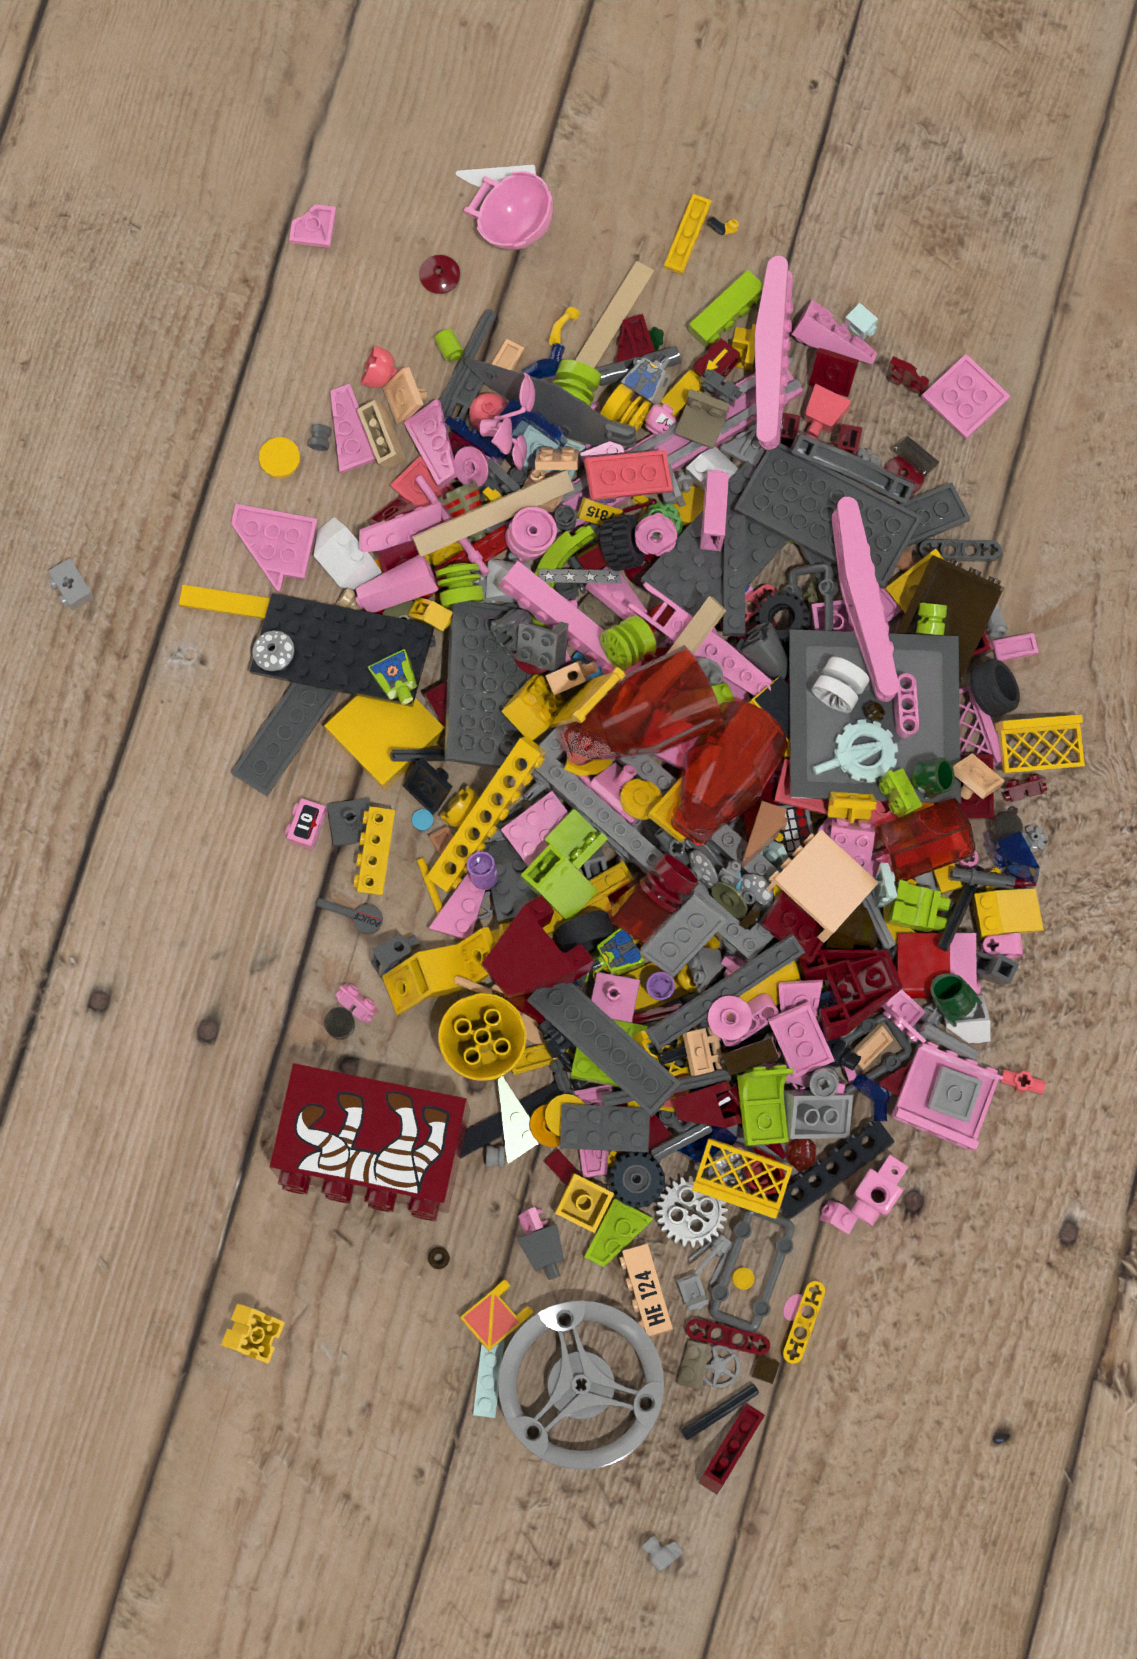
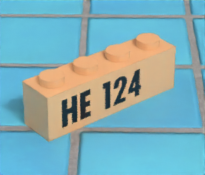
(647, 1290)

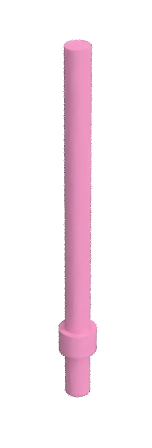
(474, 556)

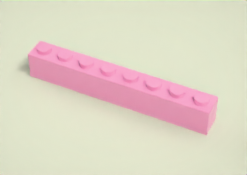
(552, 609)

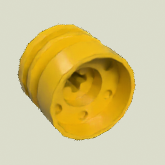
(622, 409)

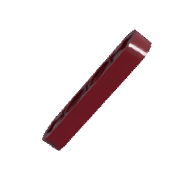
(727, 1338)

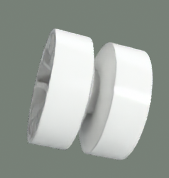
(840, 684)

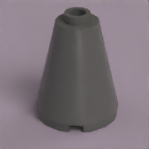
(765, 651)

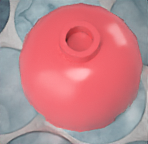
(378, 368)
(485, 407)

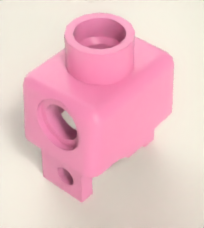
(884, 1181)

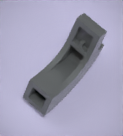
(996, 968)

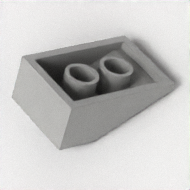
(817, 1117)

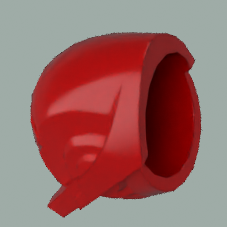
(765, 1179)

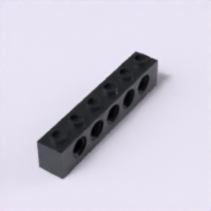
(881, 1141)

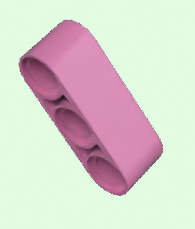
(906, 716)
(762, 1009)

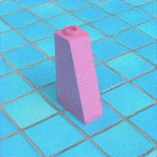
(714, 510)
(397, 585)

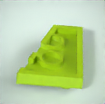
(616, 1232)

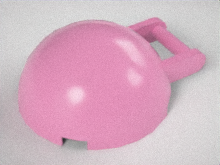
(514, 210)

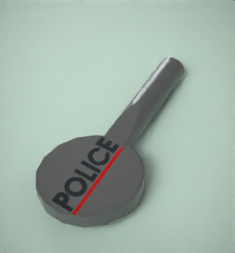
(366, 918)

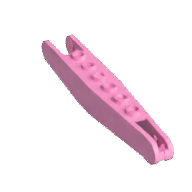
(772, 349)
(863, 598)
(714, 647)

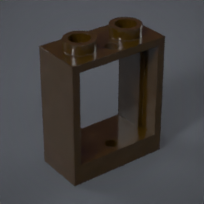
(751, 1053)

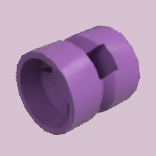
(482, 870)
(660, 986)

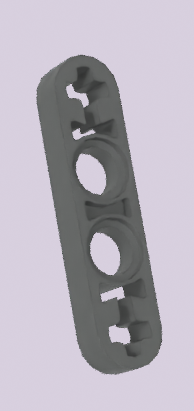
(960, 546)

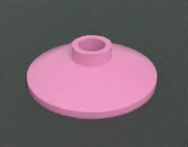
(471, 466)
(718, 1017)

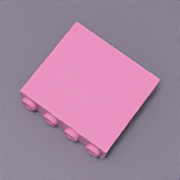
(917, 1089)

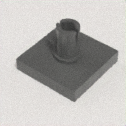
(347, 821)

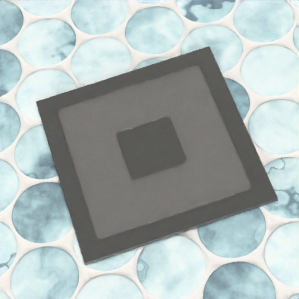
(815, 725)

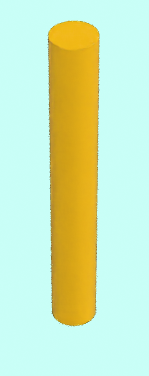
(430, 885)

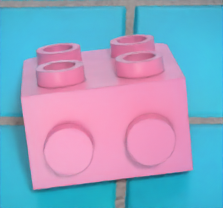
(854, 839)
(906, 1014)

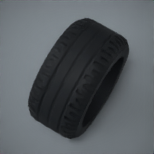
(994, 688)
(586, 930)

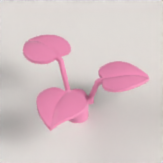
(502, 430)

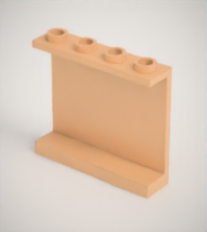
(824, 882)

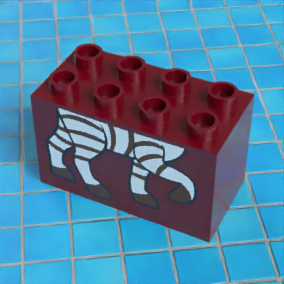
(369, 1141)

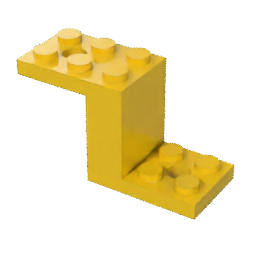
(434, 970)

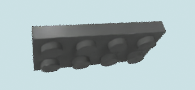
(510, 891)
(604, 1128)

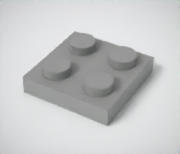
(954, 1094)

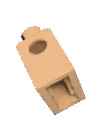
(564, 679)

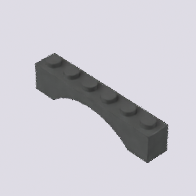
(852, 466)

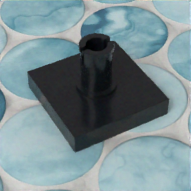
(428, 785)

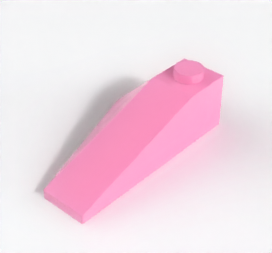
(820, 330)

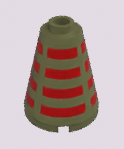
(462, 501)

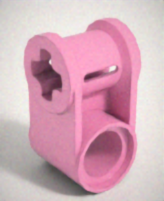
(1007, 945)

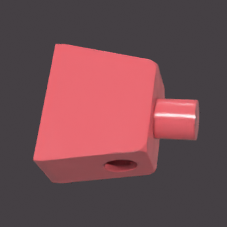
(825, 410)

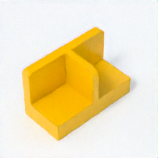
(745, 344)
(851, 805)

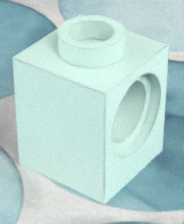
(861, 322)

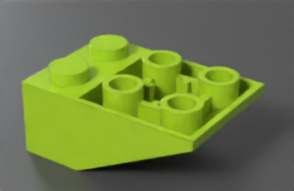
(558, 883)

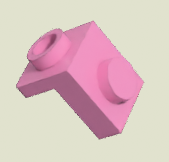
(838, 1216)

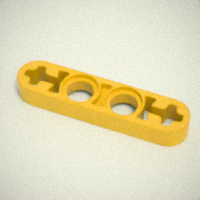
(800, 1321)

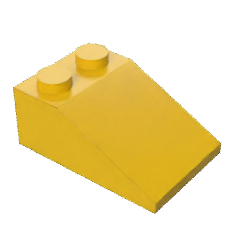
(1007, 912)

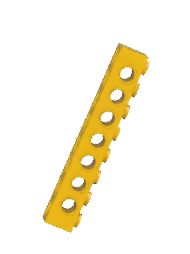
(525, 749)

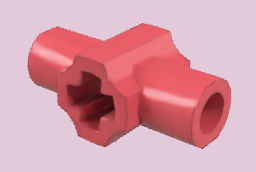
(1034, 1085)

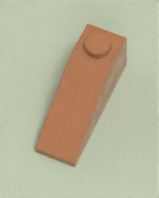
(765, 830)

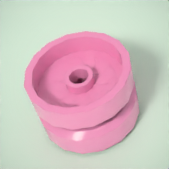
(531, 533)

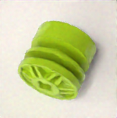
(578, 379)
(460, 584)
(628, 642)

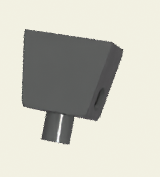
(543, 1250)

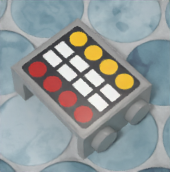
(796, 830)

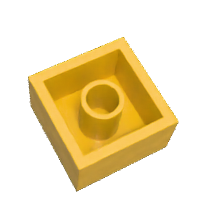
(584, 1203)

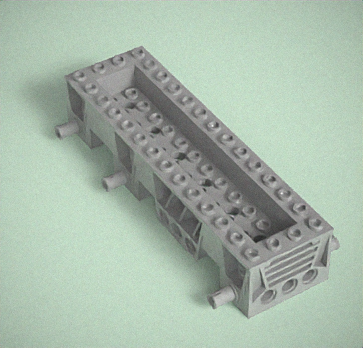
(635, 848)

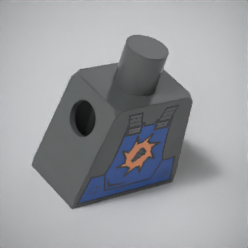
(385, 956)

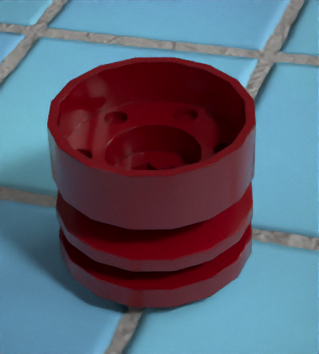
(669, 883)

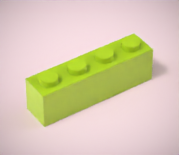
(726, 309)

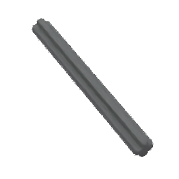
(470, 352)
(687, 1083)

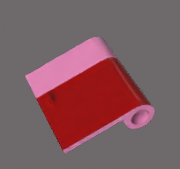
(922, 961)

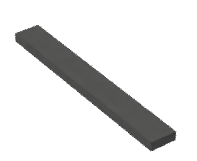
(733, 985)

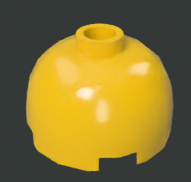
(460, 807)

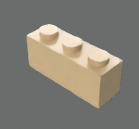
(381, 434)

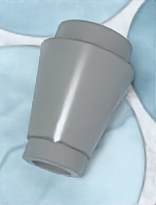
(997, 625)

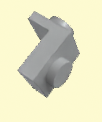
(692, 1292)

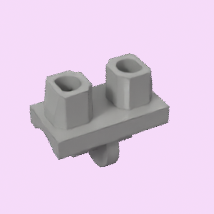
(683, 482)

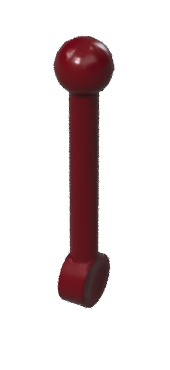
(652, 502)

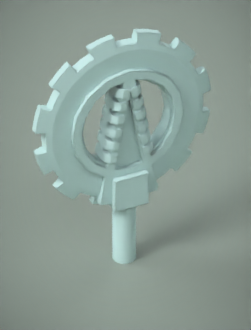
(849, 757)

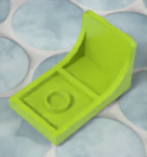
(763, 1105)

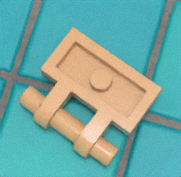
(699, 1053)

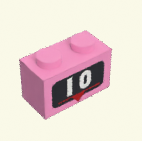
(306, 824)

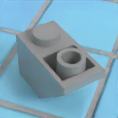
(705, 968)

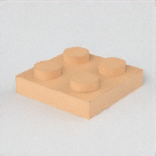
(557, 459)

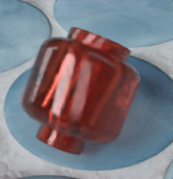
(801, 1153)

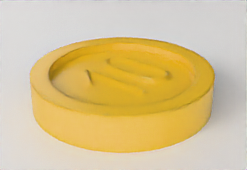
(743, 1278)

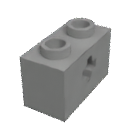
(67, 573)

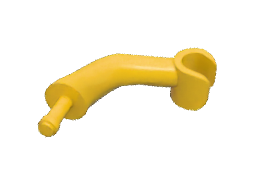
(570, 313)

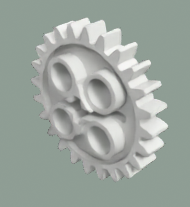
(681, 1229)

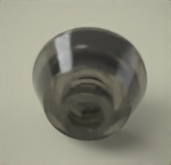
(648, 832)

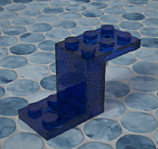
(519, 425)

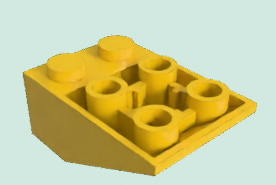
(533, 707)

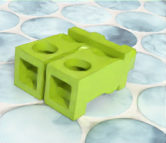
(917, 908)

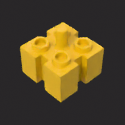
(252, 1333)

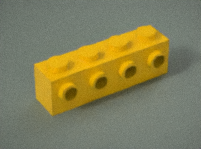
(375, 851)

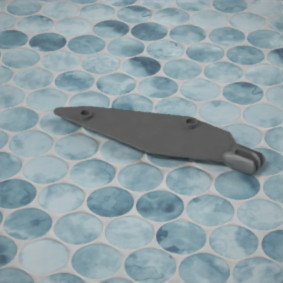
(558, 406)

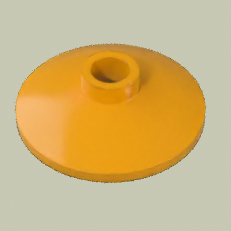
(538, 1129)

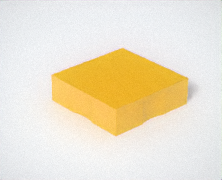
(374, 727)

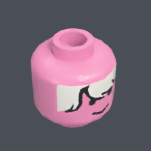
(659, 418)

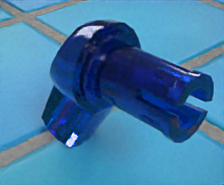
(546, 367)
(877, 1093)

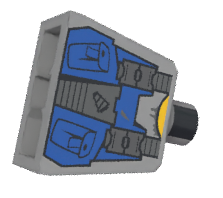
(649, 379)

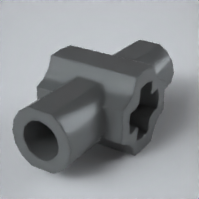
(671, 846)

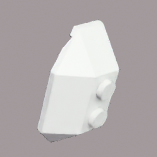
(340, 556)

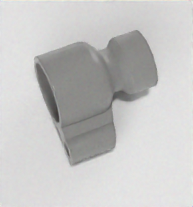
(661, 1556)

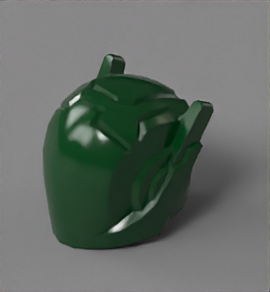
(933, 777)
(953, 996)

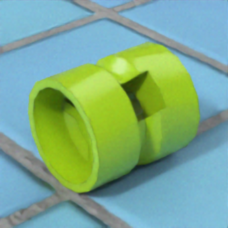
(931, 619)

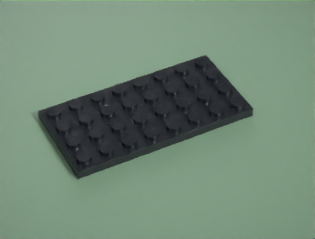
(340, 643)

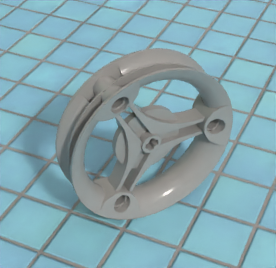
(563, 1384)

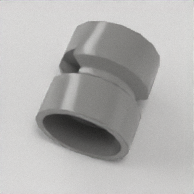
(824, 1082)

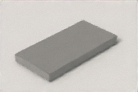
(683, 934)

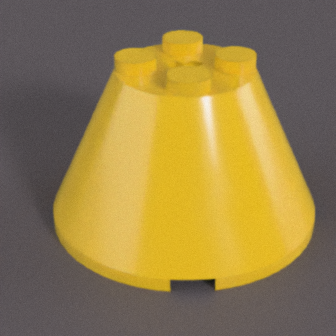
(479, 1019)

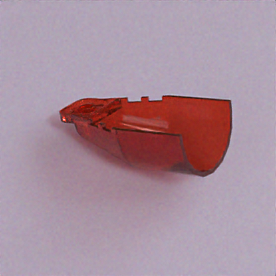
(647, 712)
(727, 770)

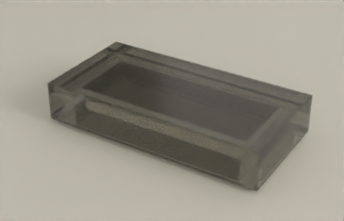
(916, 456)

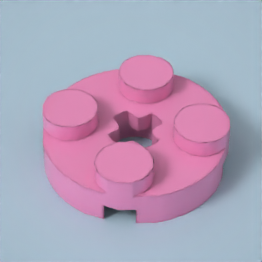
(652, 524)

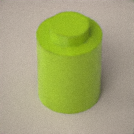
(449, 345)

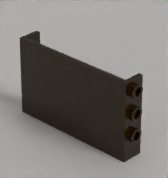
(968, 602)

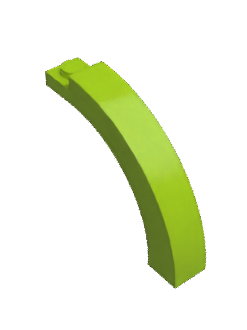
(560, 552)

